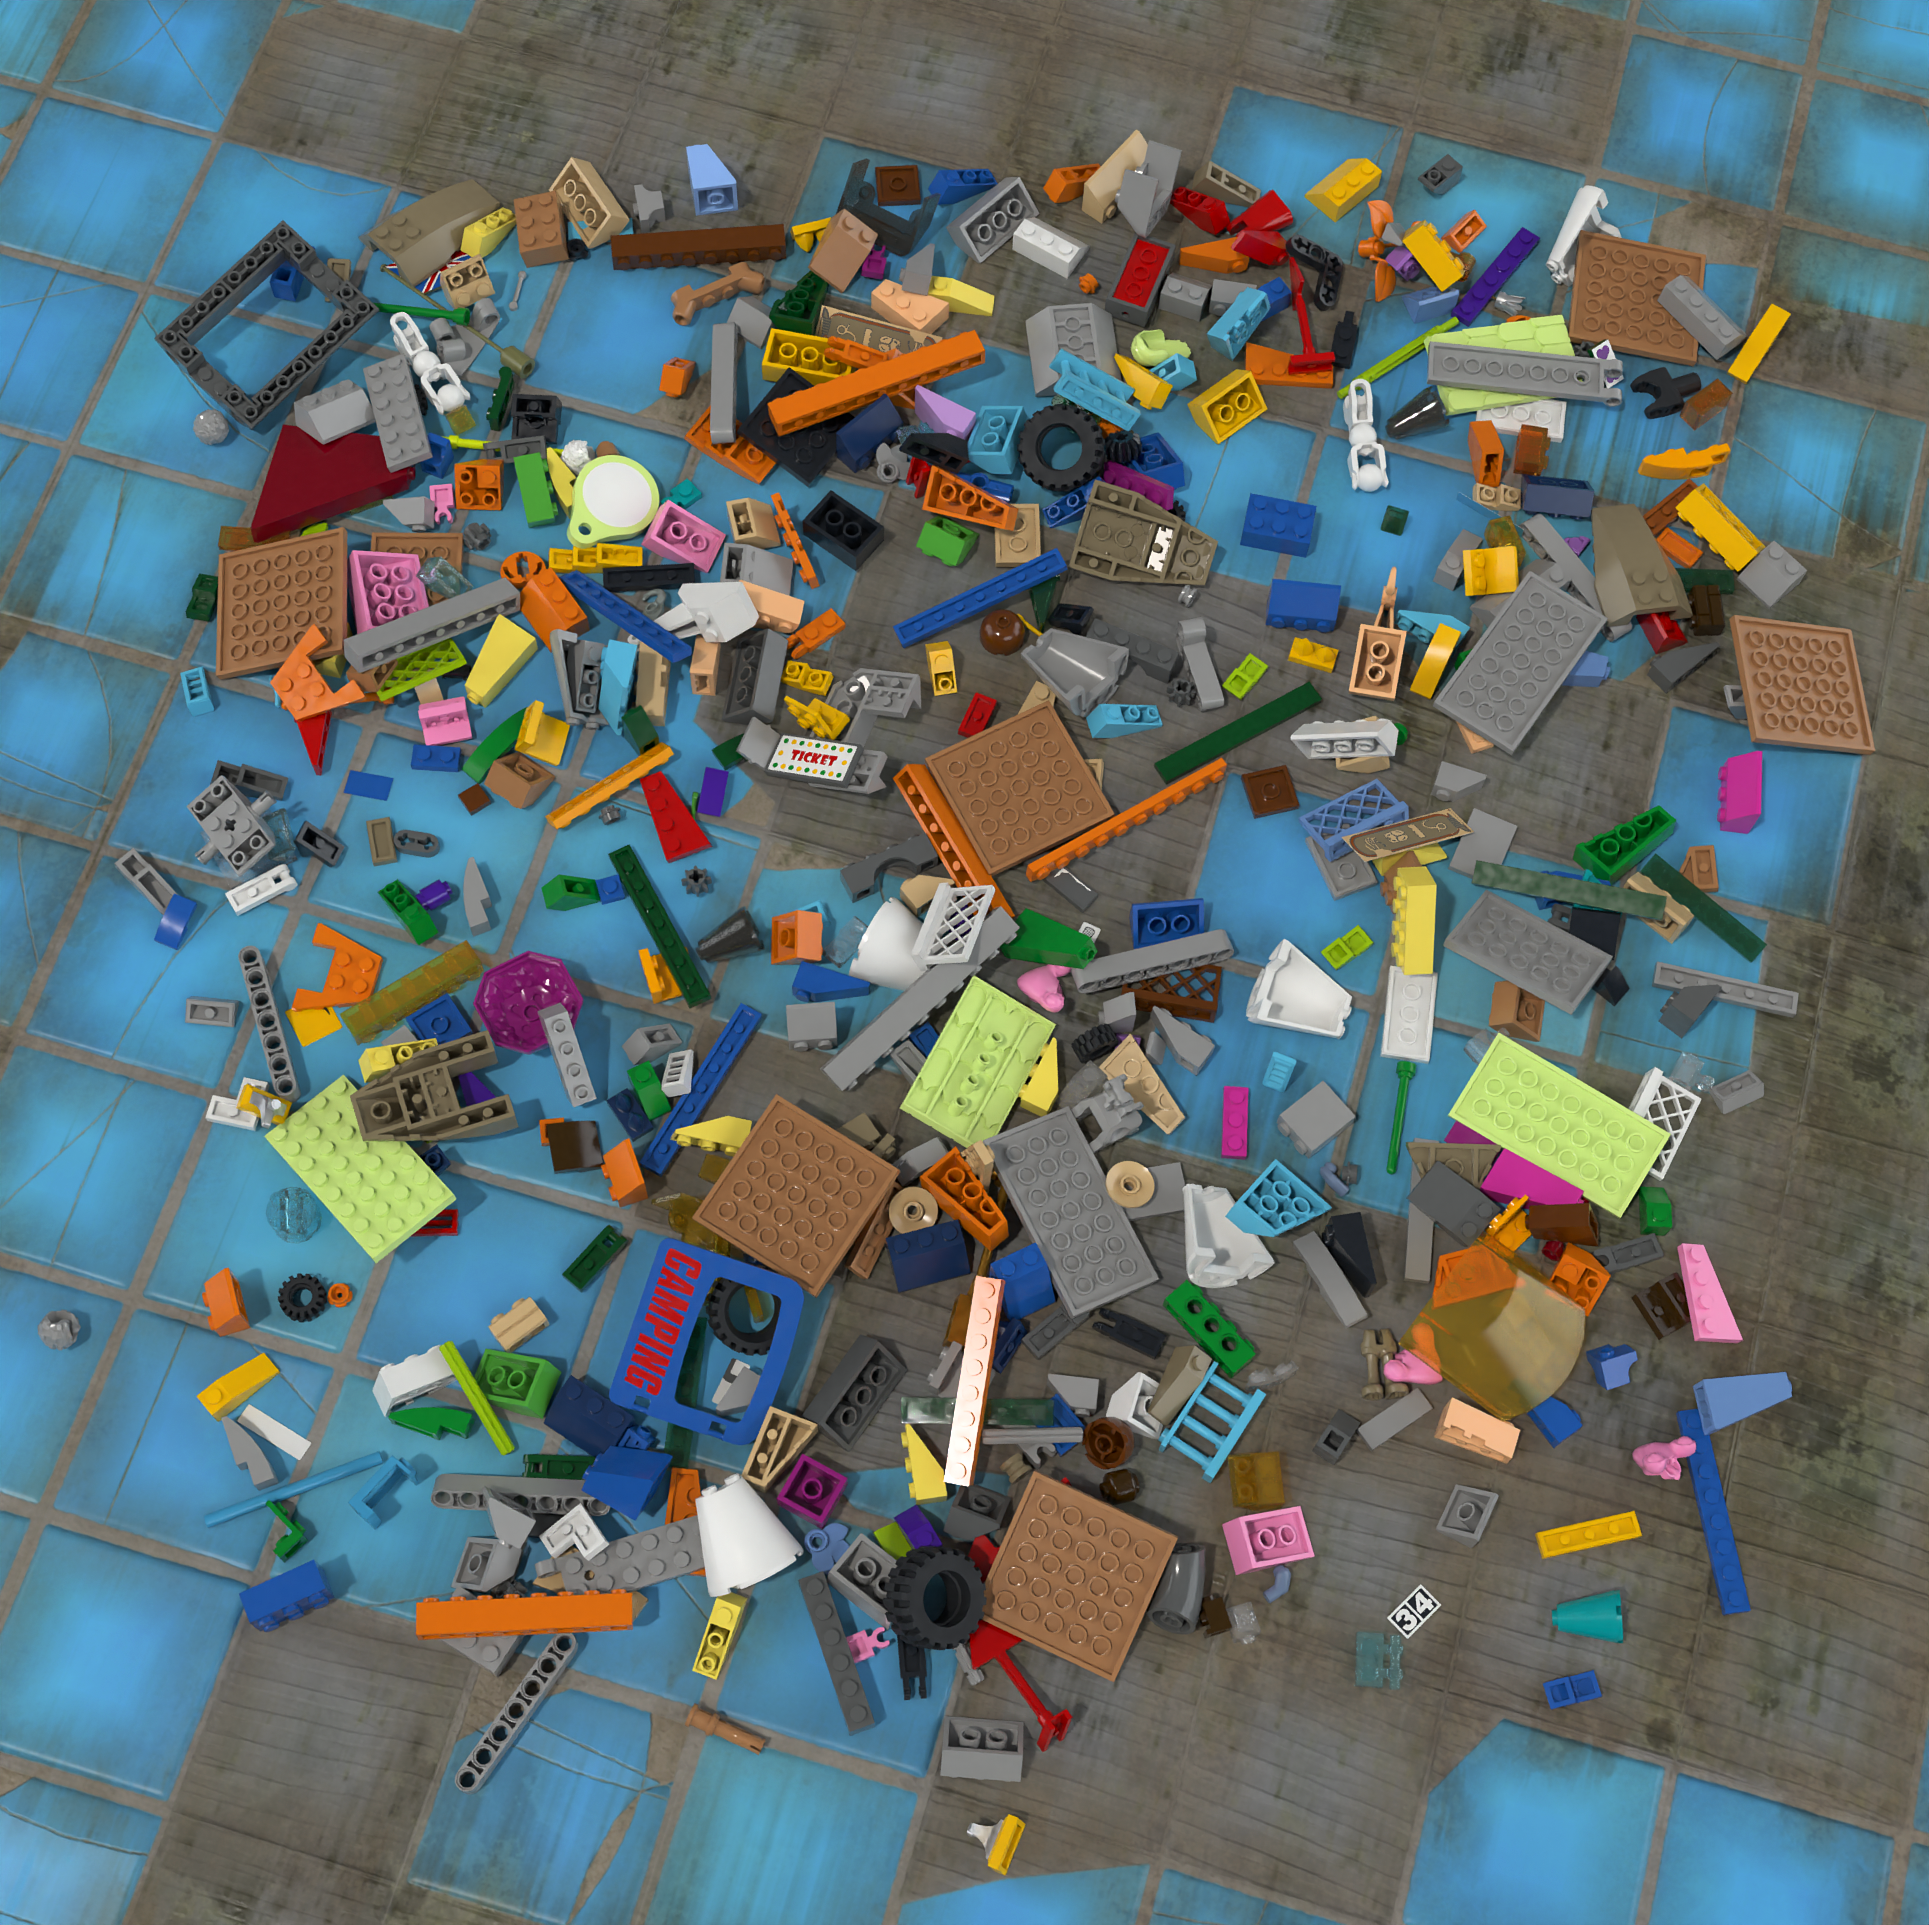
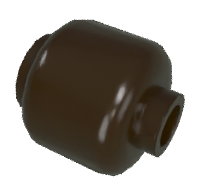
(1119, 1486)

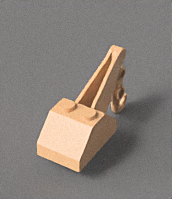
(1379, 651)

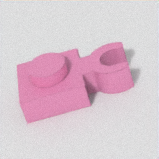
(444, 499)
(862, 1645)

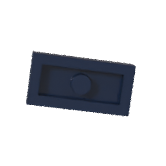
(630, 1114)
(1009, 1339)

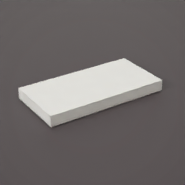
(1540, 413)
(1409, 1016)

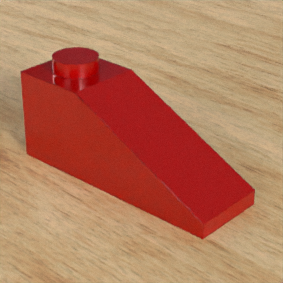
(1263, 246)
(315, 736)

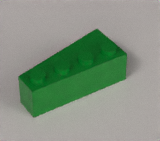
(1622, 848)

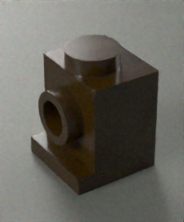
(1214, 1616)

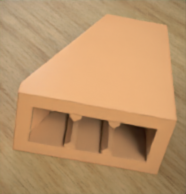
(704, 667)

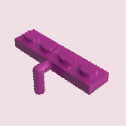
(1132, 480)

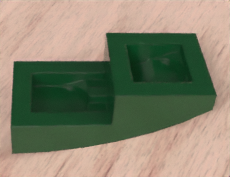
(204, 598)
(727, 754)

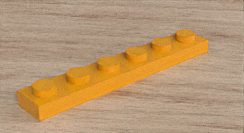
(615, 782)

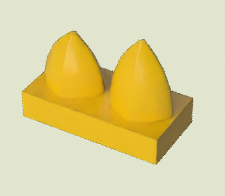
(804, 233)
(1313, 655)

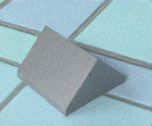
(752, 320)
(1466, 1514)

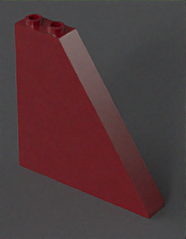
(322, 481)

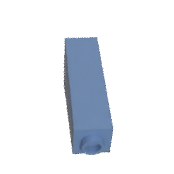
(1588, 671)
(1733, 1399)

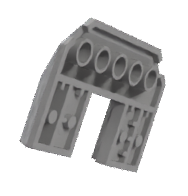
(862, 700)

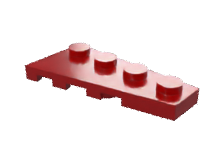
(673, 822)

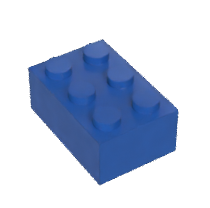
(1278, 525)
(286, 1596)

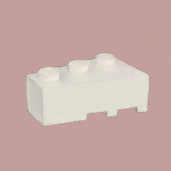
(412, 1378)

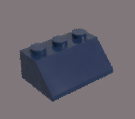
(866, 432)
(1556, 496)
(927, 1256)
(587, 1418)

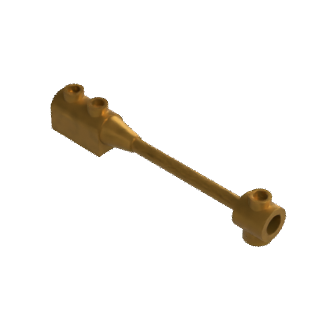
(960, 1313)

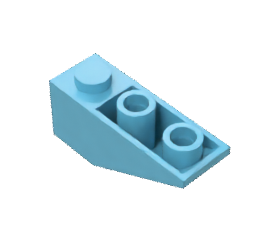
(1425, 625)
(1122, 719)

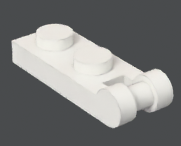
(261, 889)

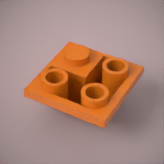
(479, 484)
(1580, 1276)

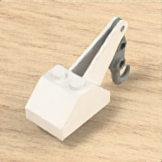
(708, 609)

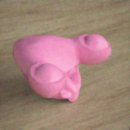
(1044, 987)
(1410, 1369)
(1662, 1458)

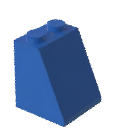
(1026, 1282)
(626, 1478)

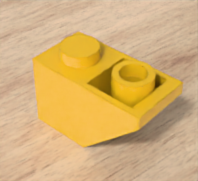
(941, 668)

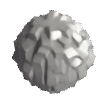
(211, 427)
(59, 1329)

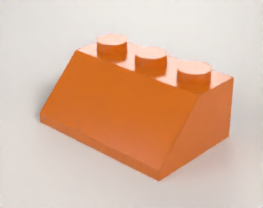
(551, 607)

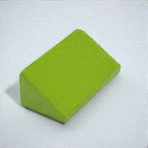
(892, 1540)

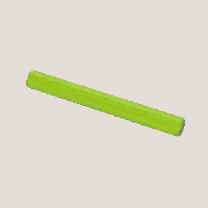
(476, 1397)

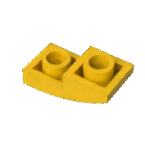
(804, 678)

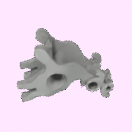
(1113, 1112)

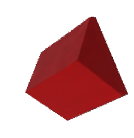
(1661, 631)

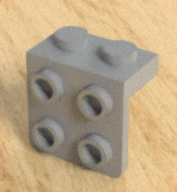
(945, 1379)

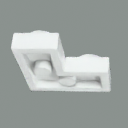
(224, 1110)
(575, 1528)

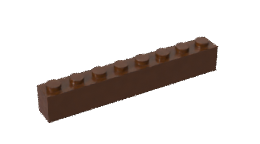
(698, 247)

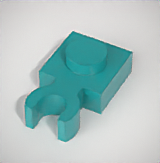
(683, 494)

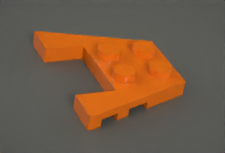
(304, 687)
(350, 976)

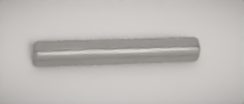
(1032, 1435)

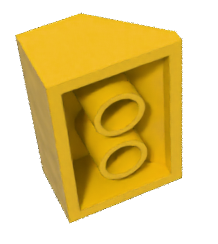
(1345, 187)
(1433, 254)
(1228, 405)

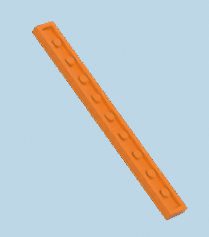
(1119, 824)

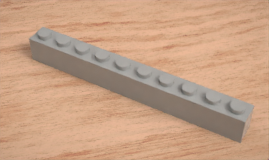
(915, 1003)

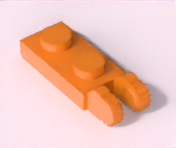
(853, 353)
(815, 633)

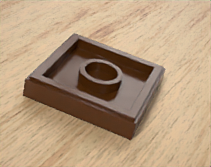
(897, 185)
(1270, 791)

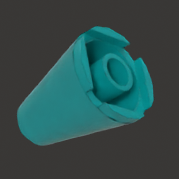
(1592, 1617)

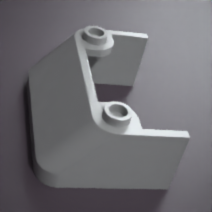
(1149, 188)

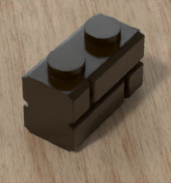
(1706, 610)

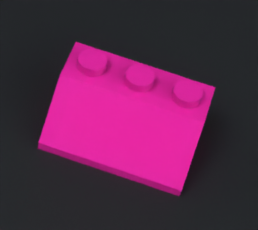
(1740, 792)

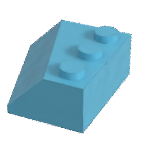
(1238, 322)
(617, 677)
(1276, 1203)

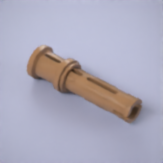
(712, 1724)

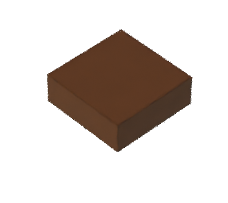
(474, 799)

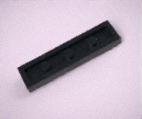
(648, 577)

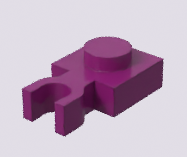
(875, 264)

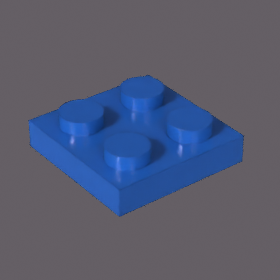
(439, 1021)

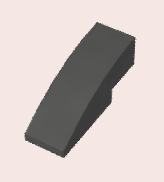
(251, 780)

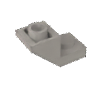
(919, 1160)

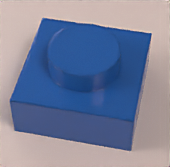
(610, 889)

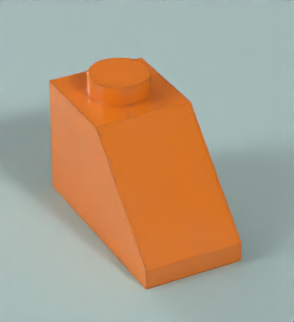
(676, 376)

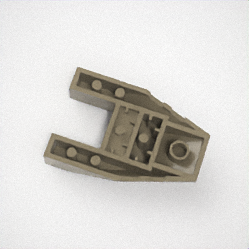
(420, 1100)

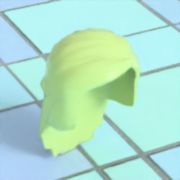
(1151, 348)

